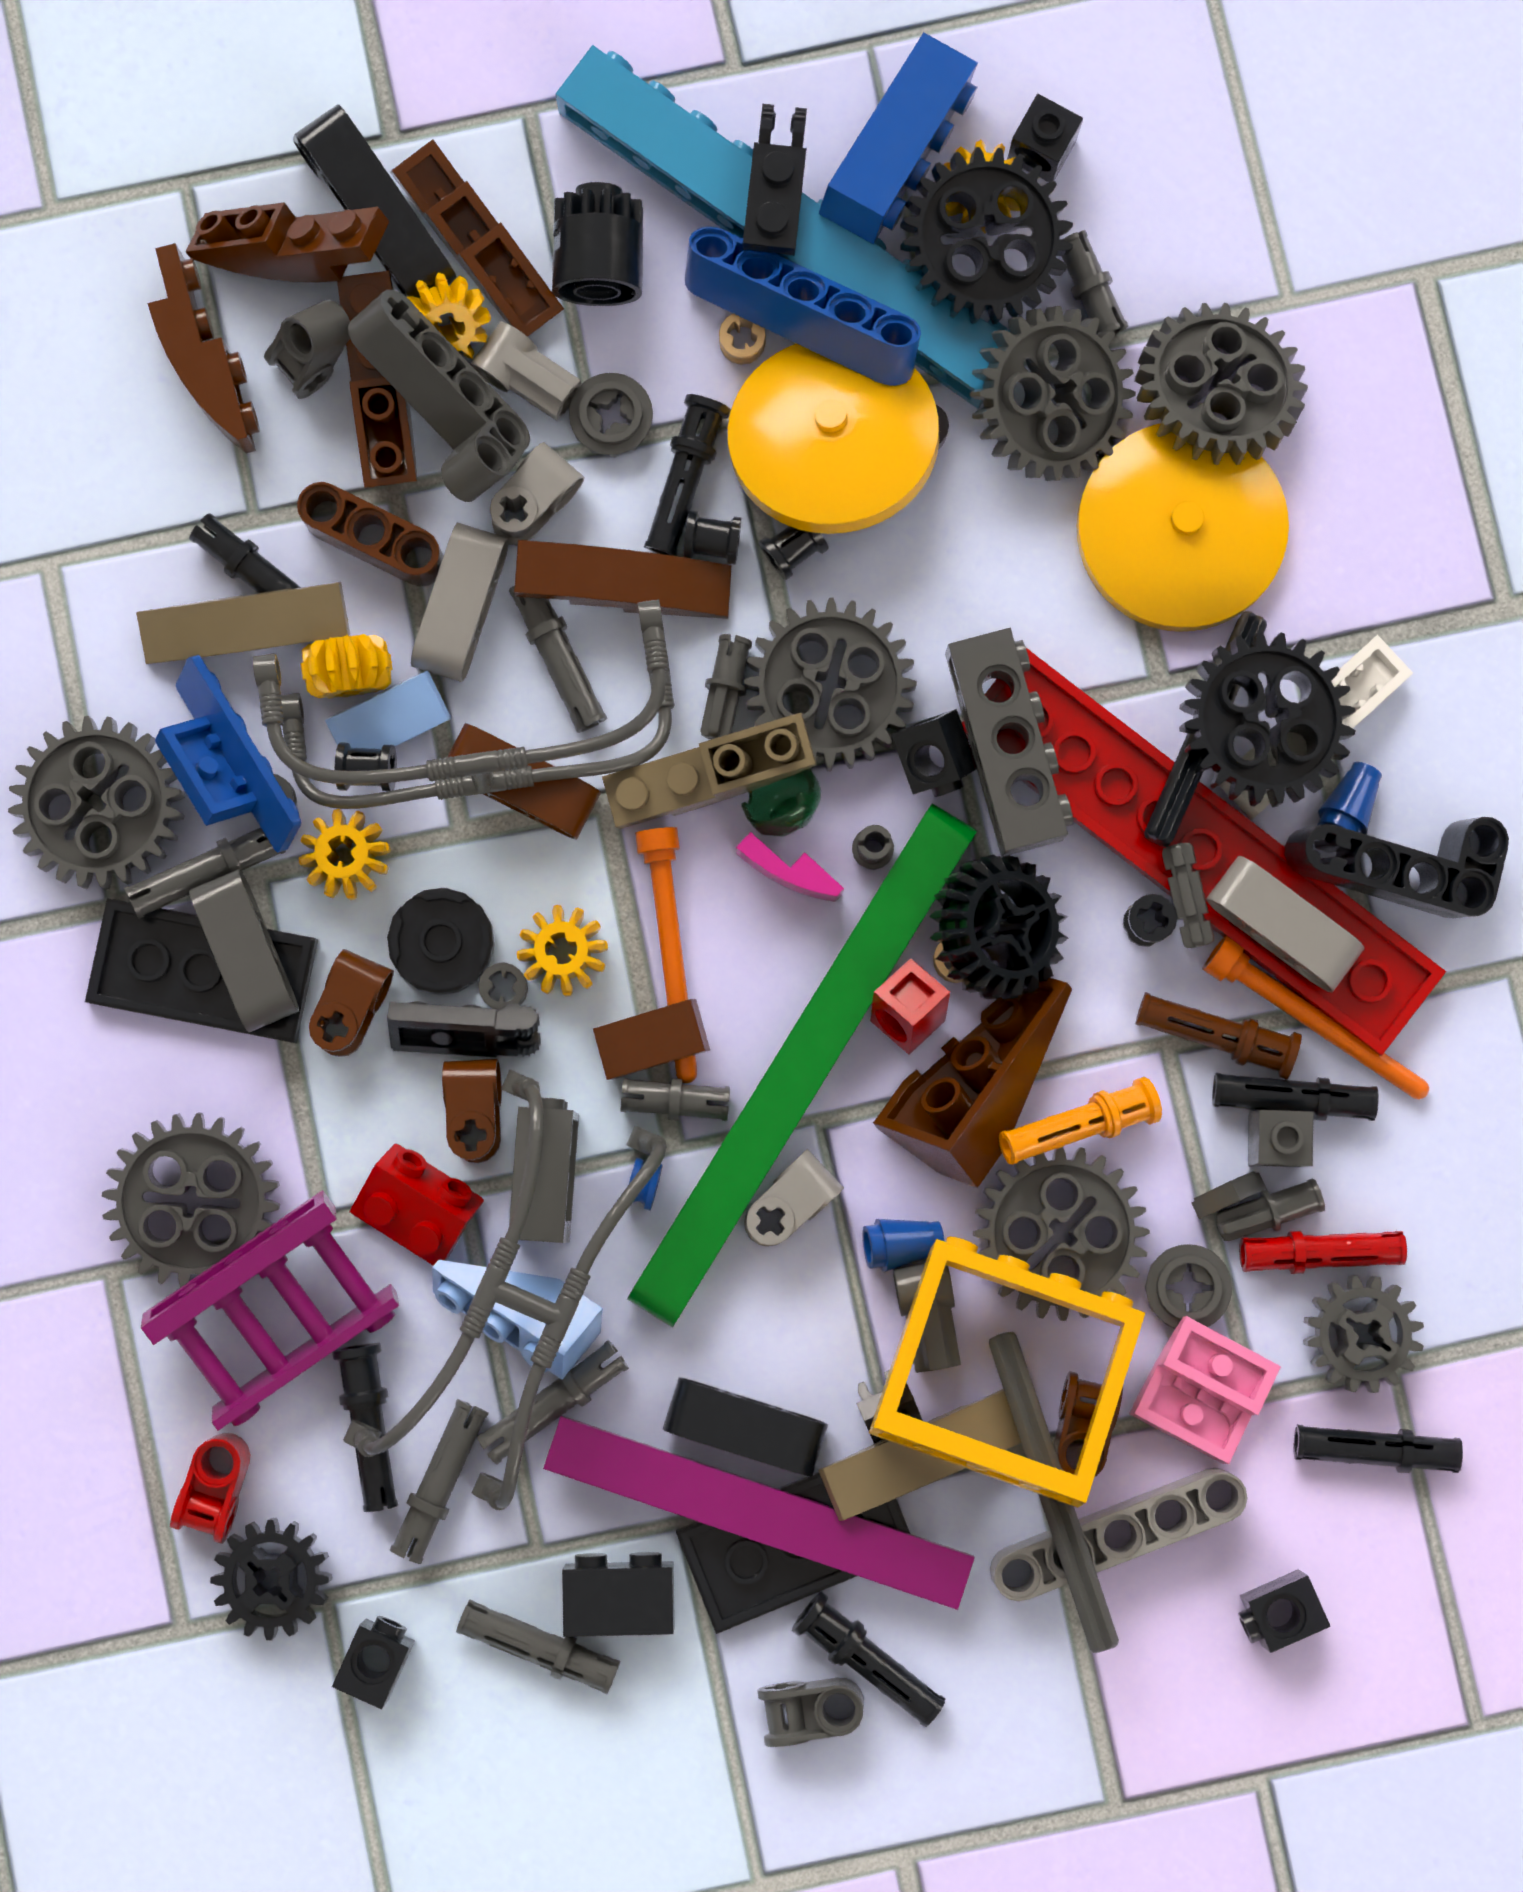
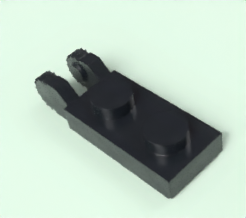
(775, 187)
(463, 1029)

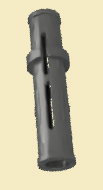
(570, 680)
(178, 880)
(557, 1399)
(438, 1482)
(548, 1650)

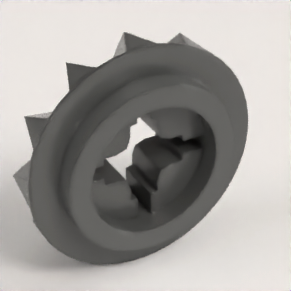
(603, 392)
(1205, 1268)

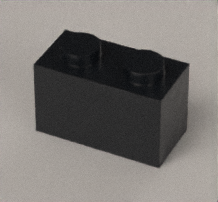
(618, 1596)

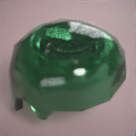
(784, 805)

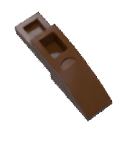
(283, 247)
(203, 366)
(378, 408)

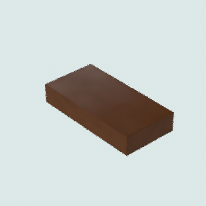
(651, 1039)

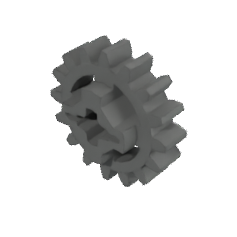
(1378, 1314)

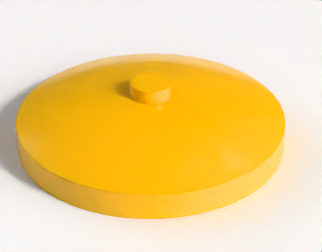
(829, 443)
(1178, 535)

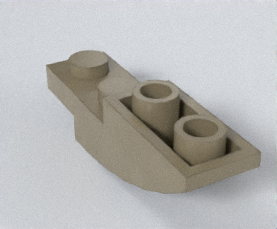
(710, 772)

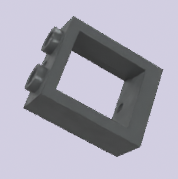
(553, 1196)

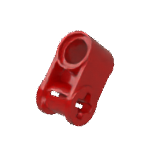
(210, 1497)

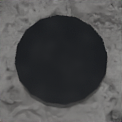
(441, 941)

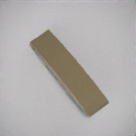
(243, 623)
(893, 1470)

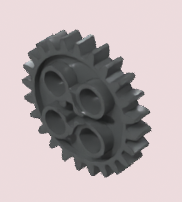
(1253, 416)
(1024, 428)
(875, 696)
(60, 772)
(194, 1150)
(1026, 1197)

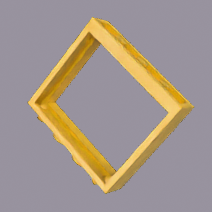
(981, 1456)

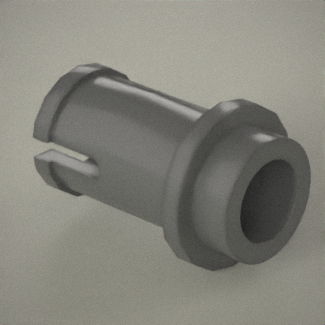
(869, 859)

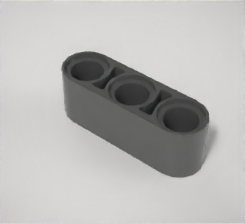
(244, 950)

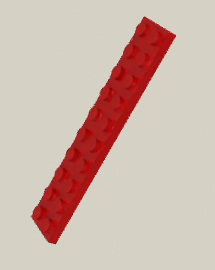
(1112, 792)

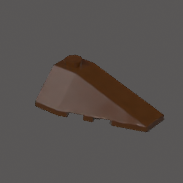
(977, 1088)

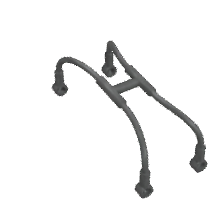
(470, 772)
(495, 1290)

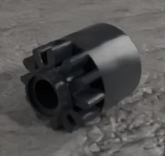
(597, 246)

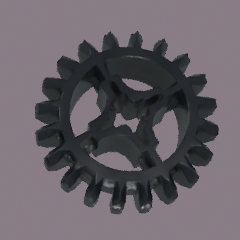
(974, 912)

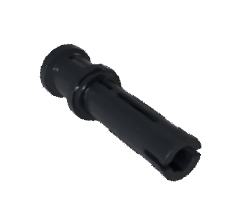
(700, 451)
(364, 1400)
(847, 1644)

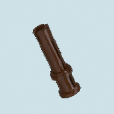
(1155, 1013)

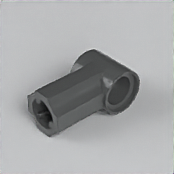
(938, 1342)

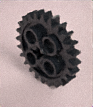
(978, 190)
(1314, 717)

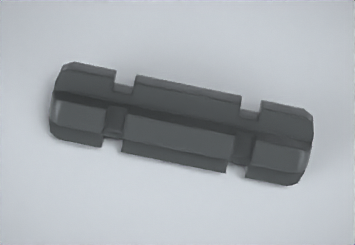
(1188, 895)

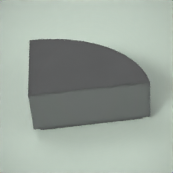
(1228, 1194)

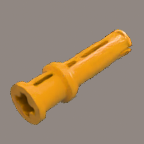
(1102, 1115)

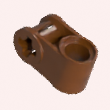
(351, 992)
(472, 1097)
(1076, 1418)

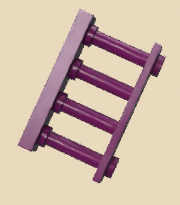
(267, 1257)

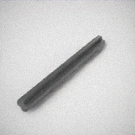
(1060, 1516)

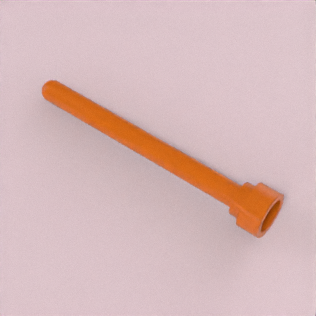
(658, 850)
(1233, 964)

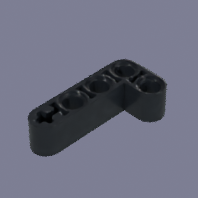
(359, 181)
(1393, 862)

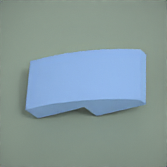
(391, 715)

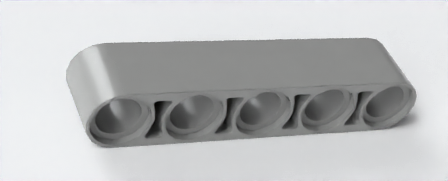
(1144, 1538)

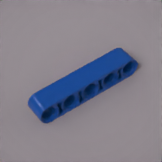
(802, 306)

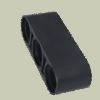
(745, 1426)

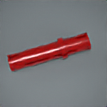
(1331, 1250)

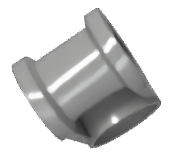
(538, 487)
(798, 1195)

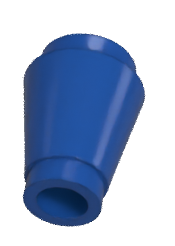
(1352, 799)
(898, 1242)

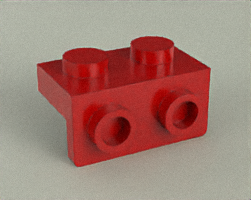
(416, 1204)

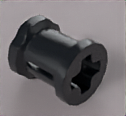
(712, 537)
(791, 548)
(365, 760)
(1164, 914)

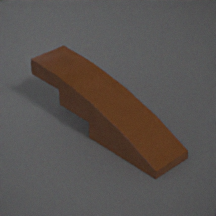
(476, 239)
(622, 578)

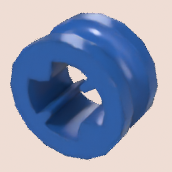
(648, 1193)

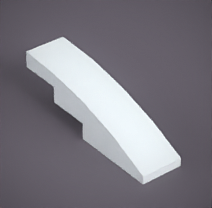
(1371, 677)

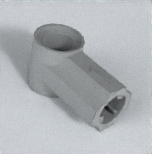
(514, 364)

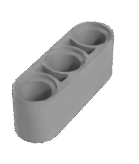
(459, 602)
(1285, 924)

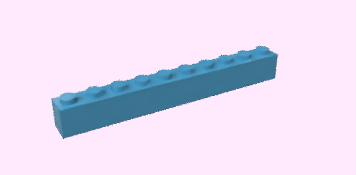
(714, 178)

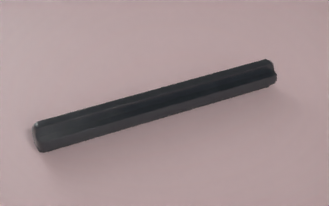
(1183, 778)

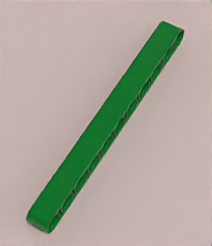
(801, 1065)

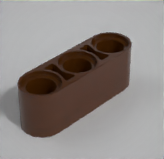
(355, 514)
(554, 803)

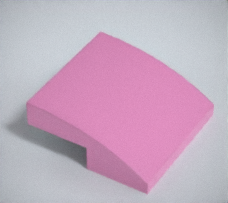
(1204, 1390)

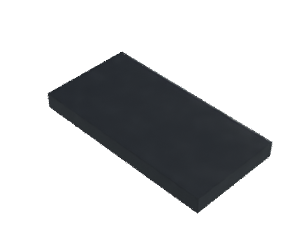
(169, 972)
(750, 1579)

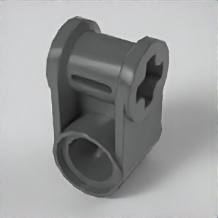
(310, 346)
(806, 1710)

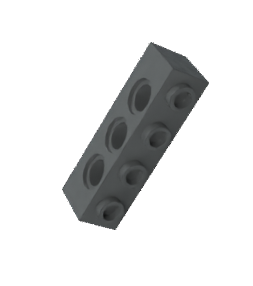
(1014, 825)

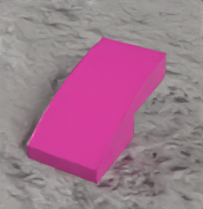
(803, 876)

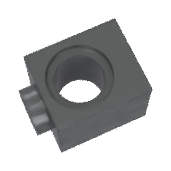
(1280, 1138)

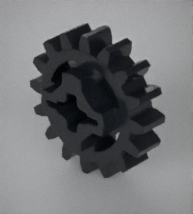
(252, 1562)

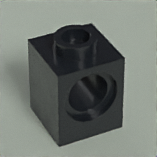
(1045, 137)
(947, 735)
(1306, 1615)
(361, 1682)

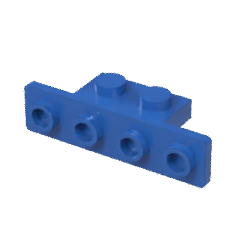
(221, 763)

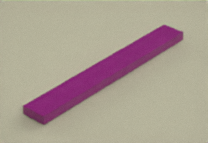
(759, 1512)

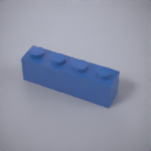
(898, 139)

